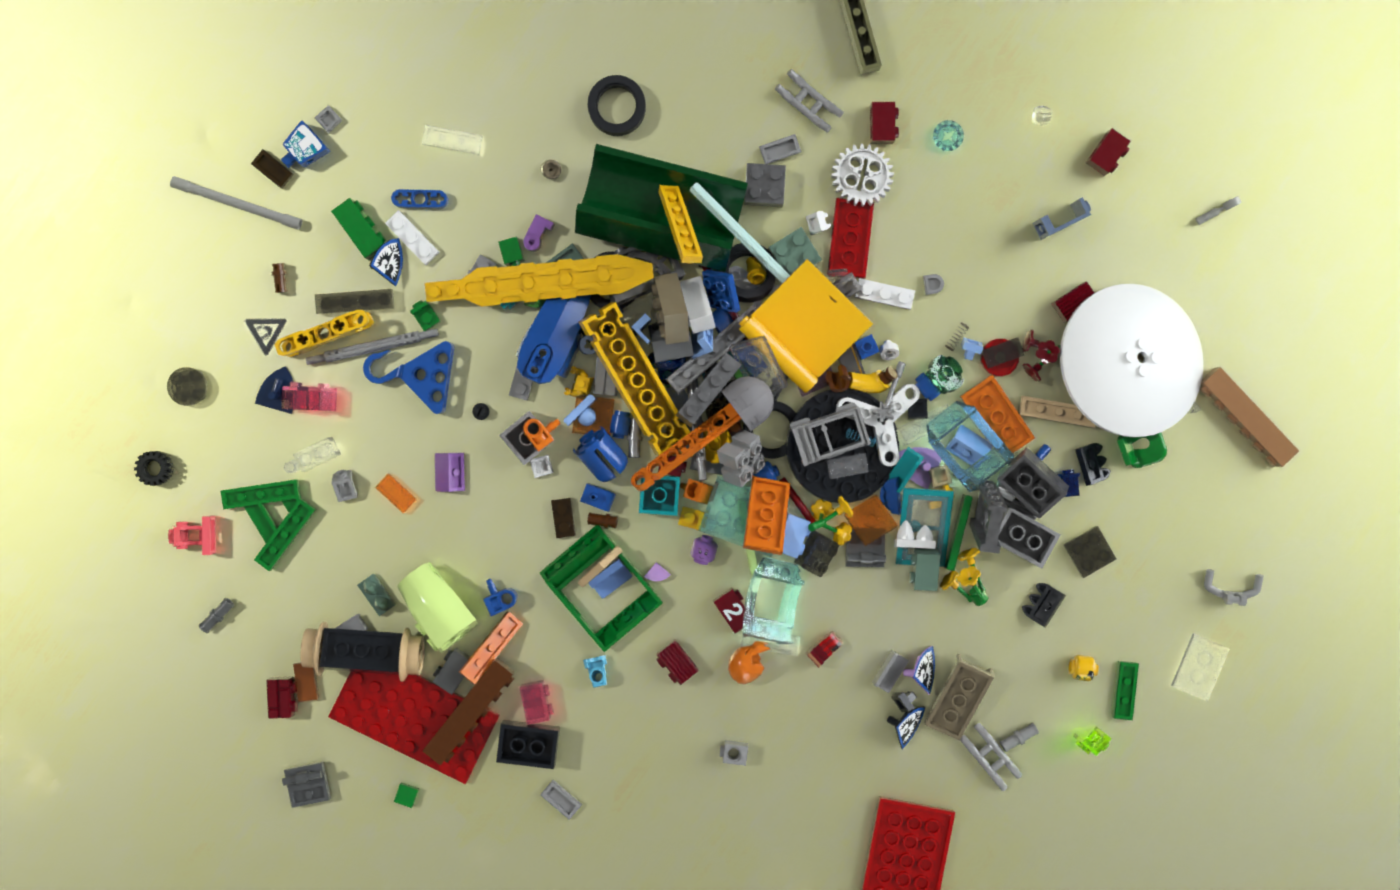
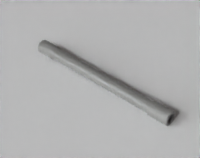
(187, 186)

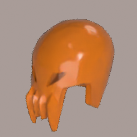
(745, 662)

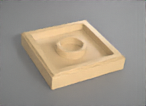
(600, 566)

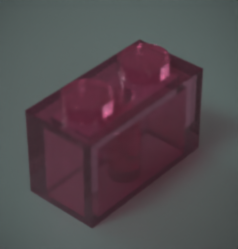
(536, 702)

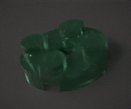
(936, 374)

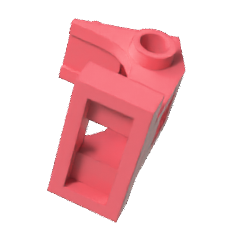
(179, 535)

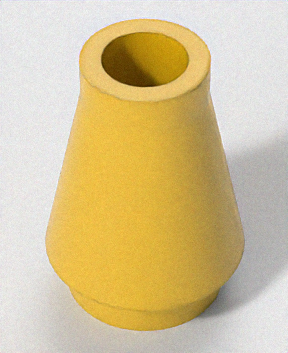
(755, 272)

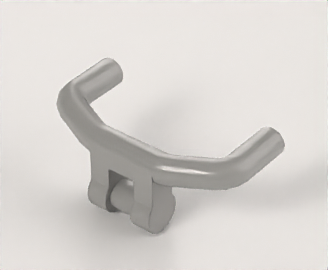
(1231, 596)

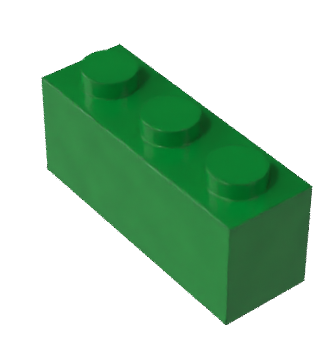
(359, 227)

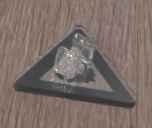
(265, 331)

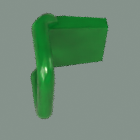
(1142, 457)

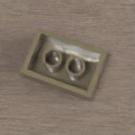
(671, 308)

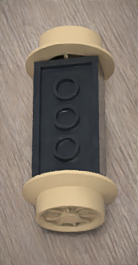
(362, 651)

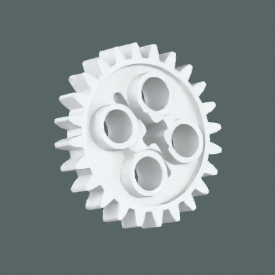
(878, 179)

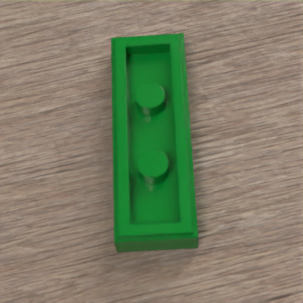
(1125, 690)

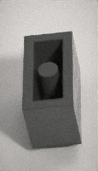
(448, 675)

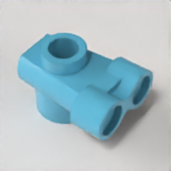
(595, 666)

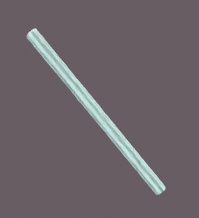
(738, 231)

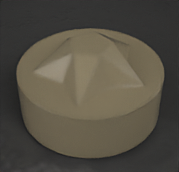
(550, 169)

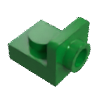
(425, 315)

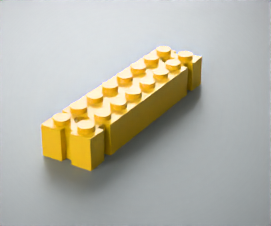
(634, 377)

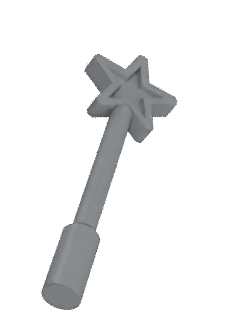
(885, 410)

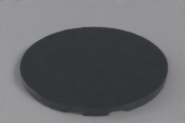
(816, 475)

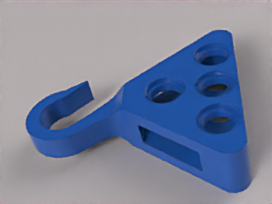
(408, 373)

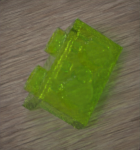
(1094, 742)

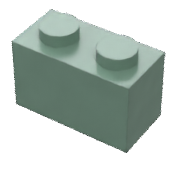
(925, 569)

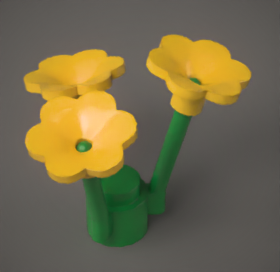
(967, 577)

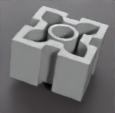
(741, 458)

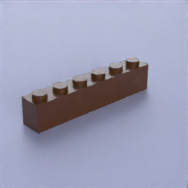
(468, 711)

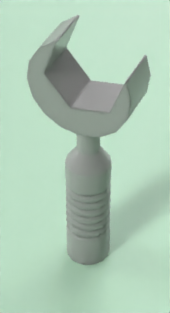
(1214, 212)

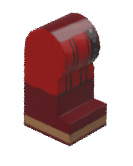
(824, 648)

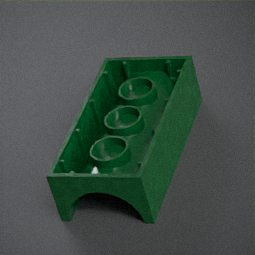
(627, 209)

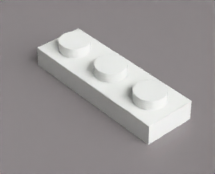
(412, 237)
(885, 294)

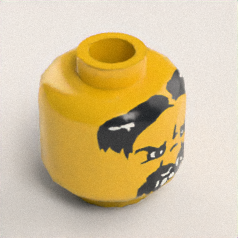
(1083, 668)

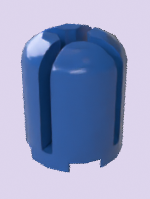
(593, 461)

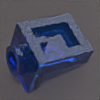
(1070, 479)

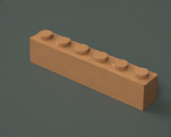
(1248, 417)

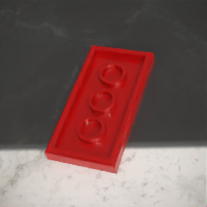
(851, 237)

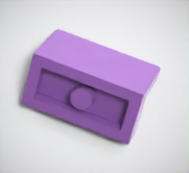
(449, 472)

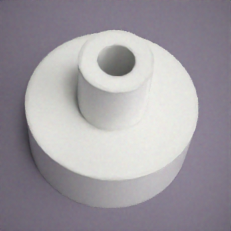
(889, 350)

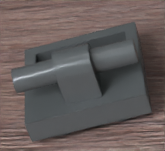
(860, 556)
(307, 784)

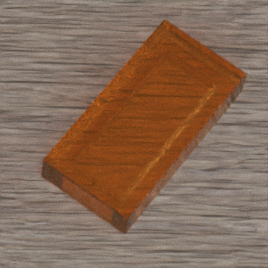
(396, 493)

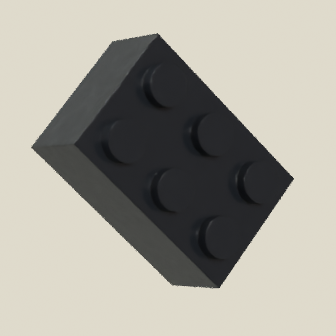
(528, 744)

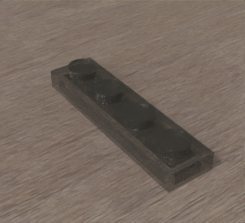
(354, 301)

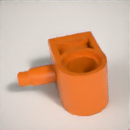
(542, 436)
(696, 491)

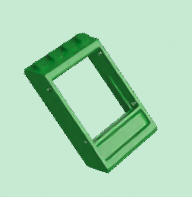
(574, 562)

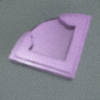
(657, 573)

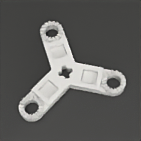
(885, 432)

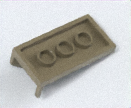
(959, 699)

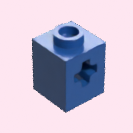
(866, 347)

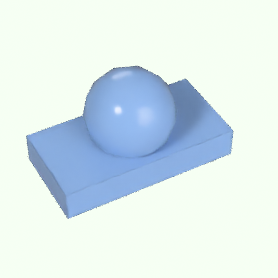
(584, 414)

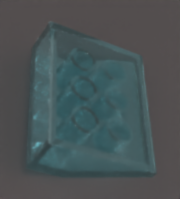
(727, 512)

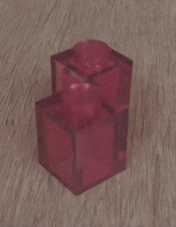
(309, 398)

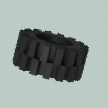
(142, 471)

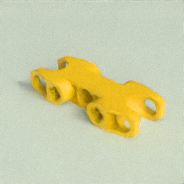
(310, 339)

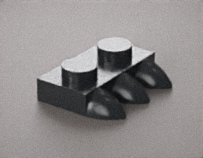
(1092, 464)
(1044, 604)

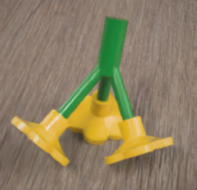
(823, 512)

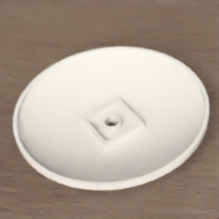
(1103, 365)

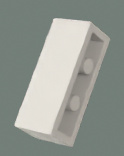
(697, 305)

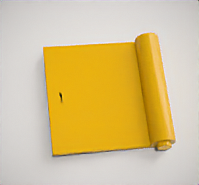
(806, 325)

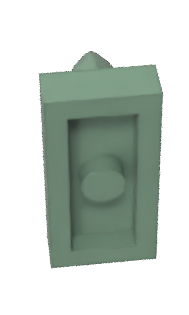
(376, 594)

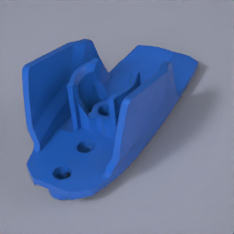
(557, 334)

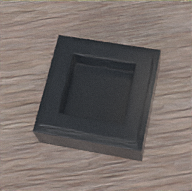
(918, 409)

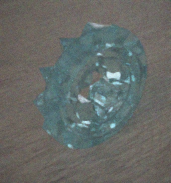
(957, 136)

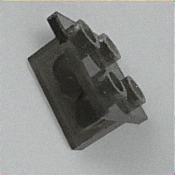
(817, 553)

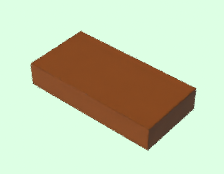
(305, 683)

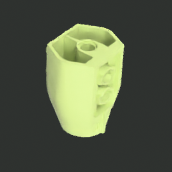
(436, 607)

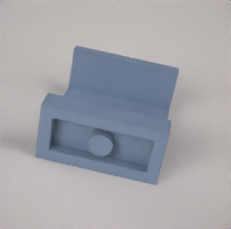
(1045, 227)

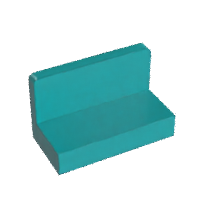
(906, 467)

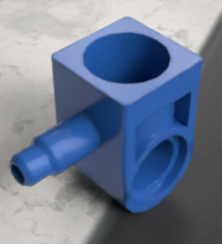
(598, 497)
(495, 602)

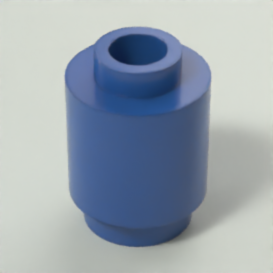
(926, 387)
(620, 424)

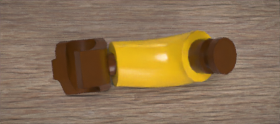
(869, 383)

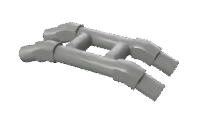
(820, 101)
(991, 745)

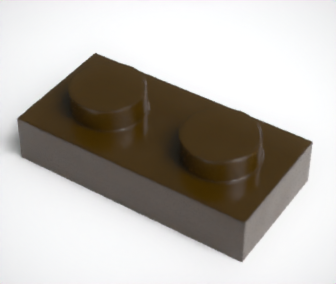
(563, 517)

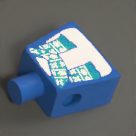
(303, 146)

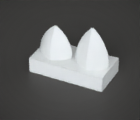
(905, 537)

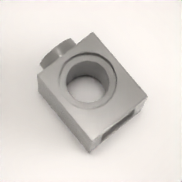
(740, 759)

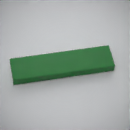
(958, 532)

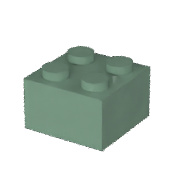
(794, 250)

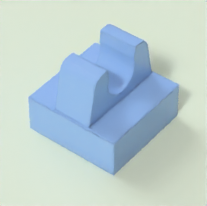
(971, 347)

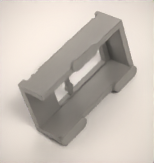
(806, 441)

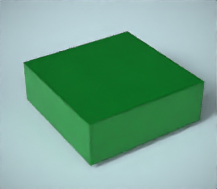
(406, 795)

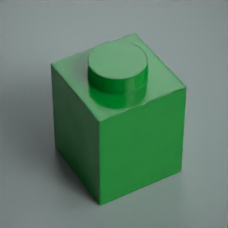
(511, 251)

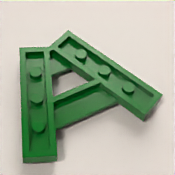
(276, 538)

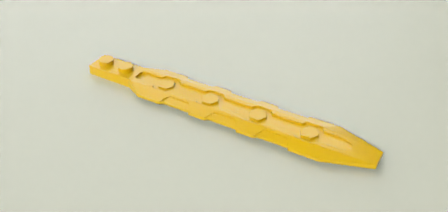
(544, 281)

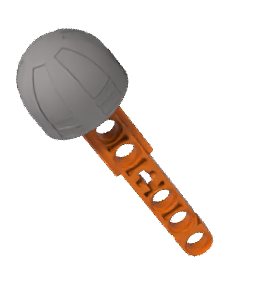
(748, 400)

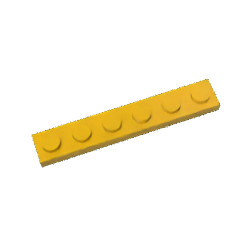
(680, 224)

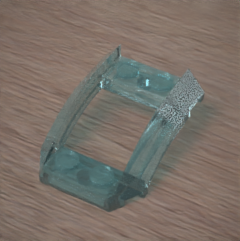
(985, 466)
(768, 629)

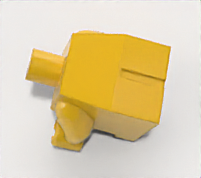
(582, 385)

